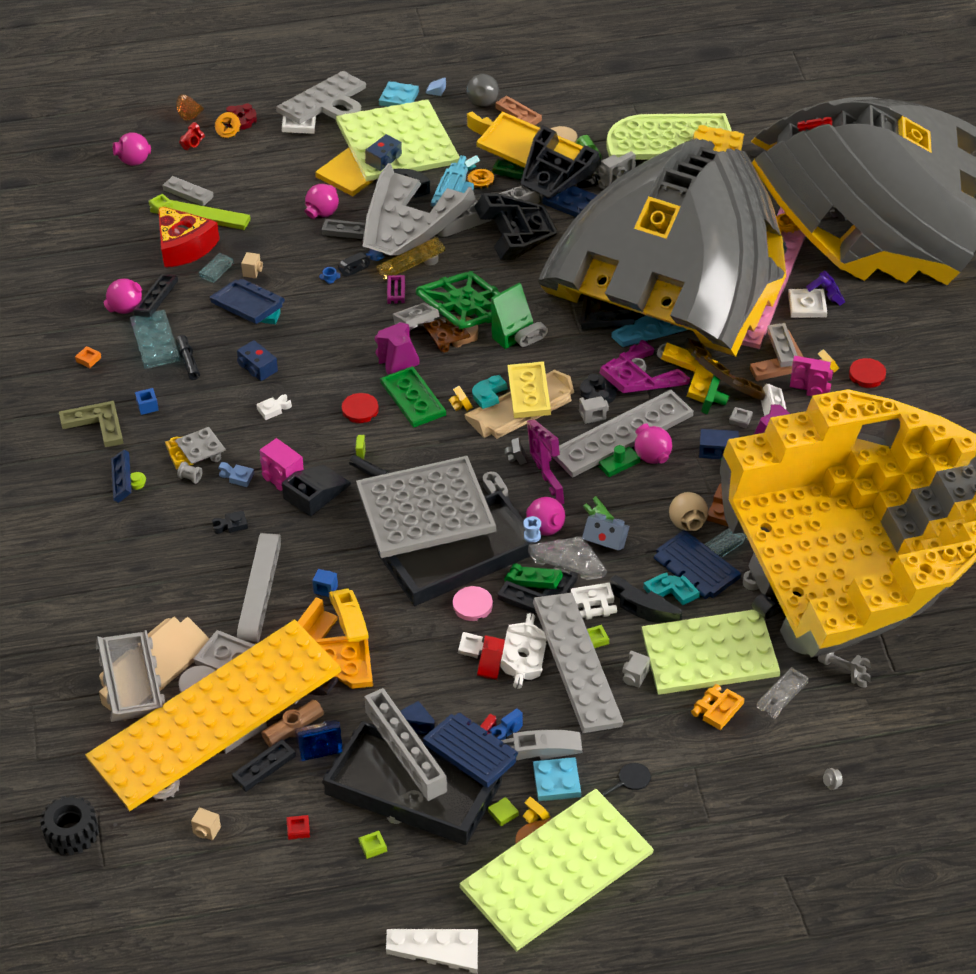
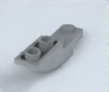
(545, 743)

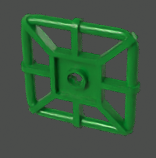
(462, 300)

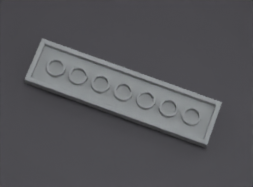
(599, 443)
(577, 663)

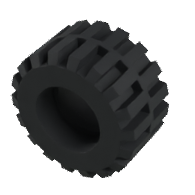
(73, 838)

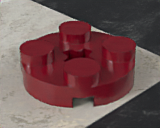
(246, 112)

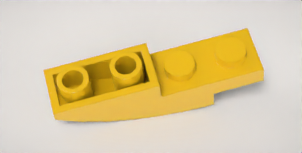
(349, 614)

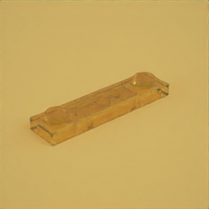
(411, 258)

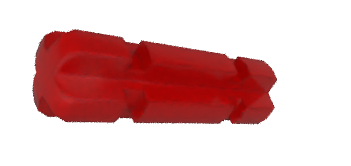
(811, 124)

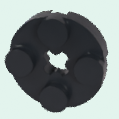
(597, 382)

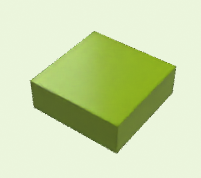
(160, 201)
(360, 446)
(598, 636)
(503, 811)
(372, 844)

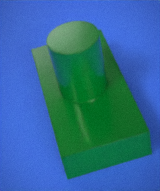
(714, 396)
(621, 460)

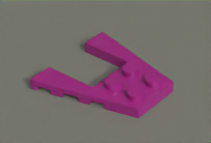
(630, 378)
(542, 447)

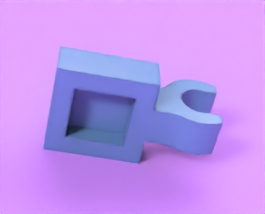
(238, 475)

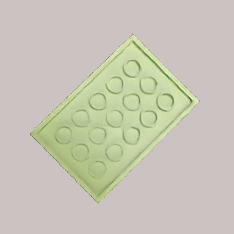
(710, 651)

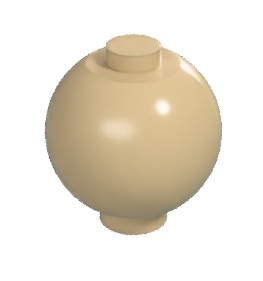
(688, 511)

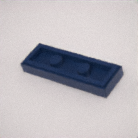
(121, 476)

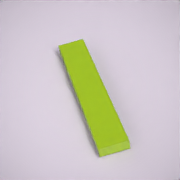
(222, 217)

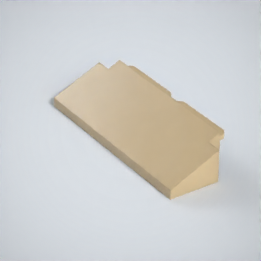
(500, 419)
(174, 648)

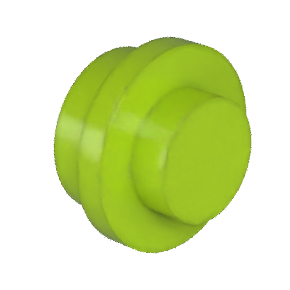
(137, 480)

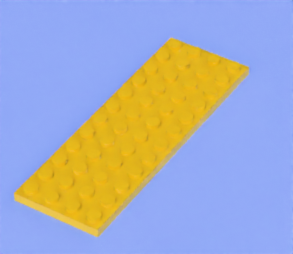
(212, 714)

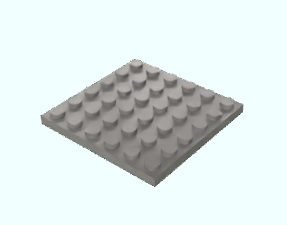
(425, 506)

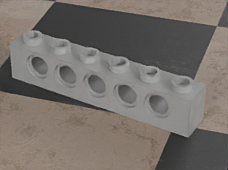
(405, 744)

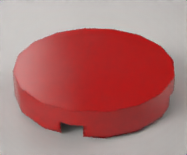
(867, 372)
(360, 407)

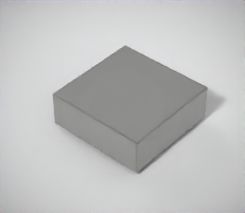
(740, 417)

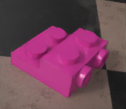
(811, 375)

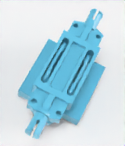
(453, 179)

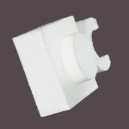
(272, 407)
(470, 645)

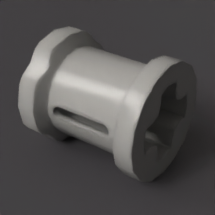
(194, 475)

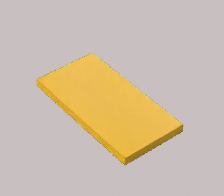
(513, 138)
(343, 173)

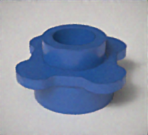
(375, 255)
(329, 275)

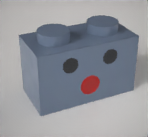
(605, 531)

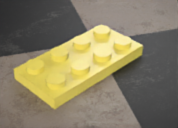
(529, 390)

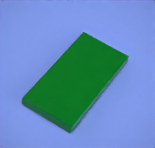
(413, 396)

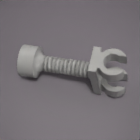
(858, 672)

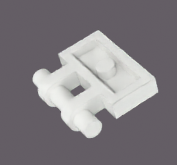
(594, 595)

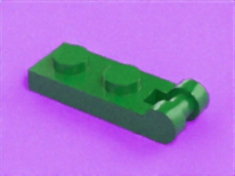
(534, 577)

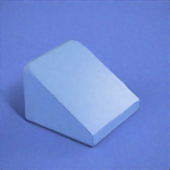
(437, 87)

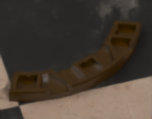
(701, 354)

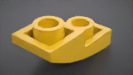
(477, 124)
(176, 454)

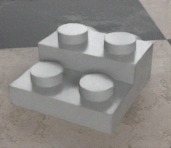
(613, 168)
(416, 315)

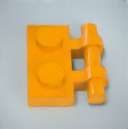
(722, 710)

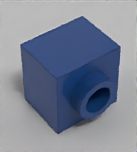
(146, 401)
(324, 582)

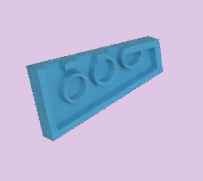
(644, 329)

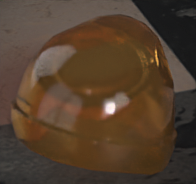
(187, 107)

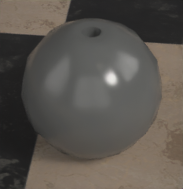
(482, 90)

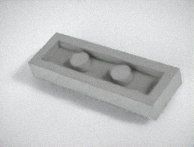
(188, 191)
(782, 344)

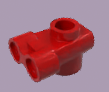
(192, 137)

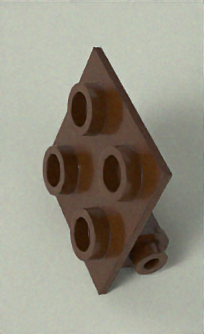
(445, 332)

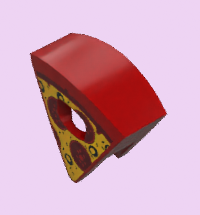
(185, 245)

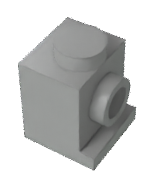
(593, 409)
(636, 669)

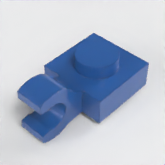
(509, 724)

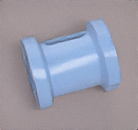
(532, 526)

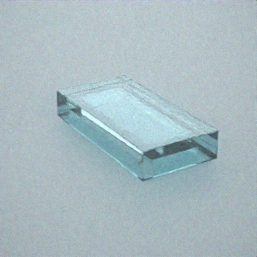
(216, 267)
(725, 542)

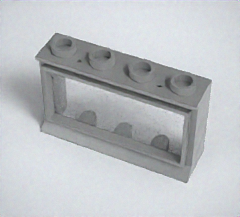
(130, 675)

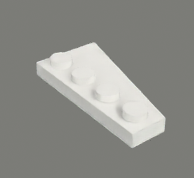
(444, 946)

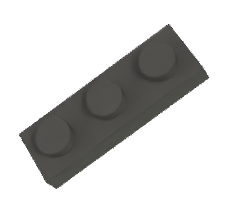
(343, 229)

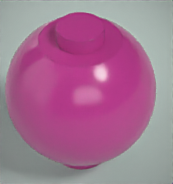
(132, 149)
(321, 200)
(123, 296)
(653, 444)
(550, 514)

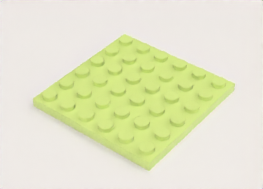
(414, 124)

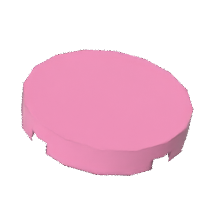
(472, 603)

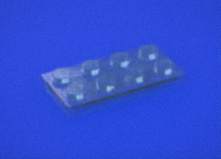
(154, 339)

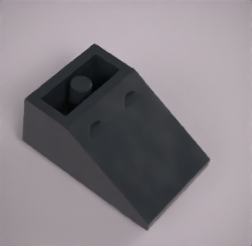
(313, 488)

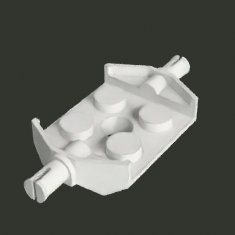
(525, 639)

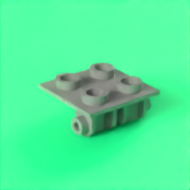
(201, 446)

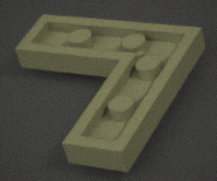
(104, 413)

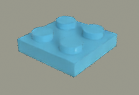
(398, 94)
(556, 779)

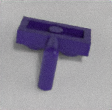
(829, 285)

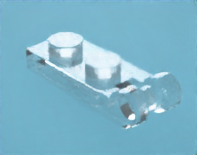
(782, 692)

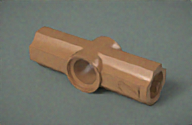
(291, 720)

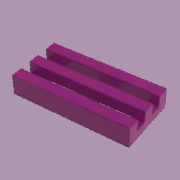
(396, 298)

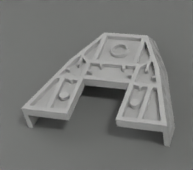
(398, 228)

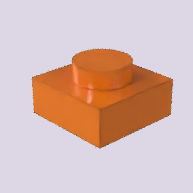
(88, 357)

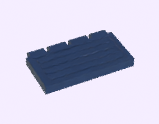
(247, 300)
(698, 563)
(471, 749)

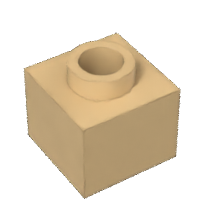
(251, 265)
(205, 824)

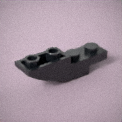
(648, 607)

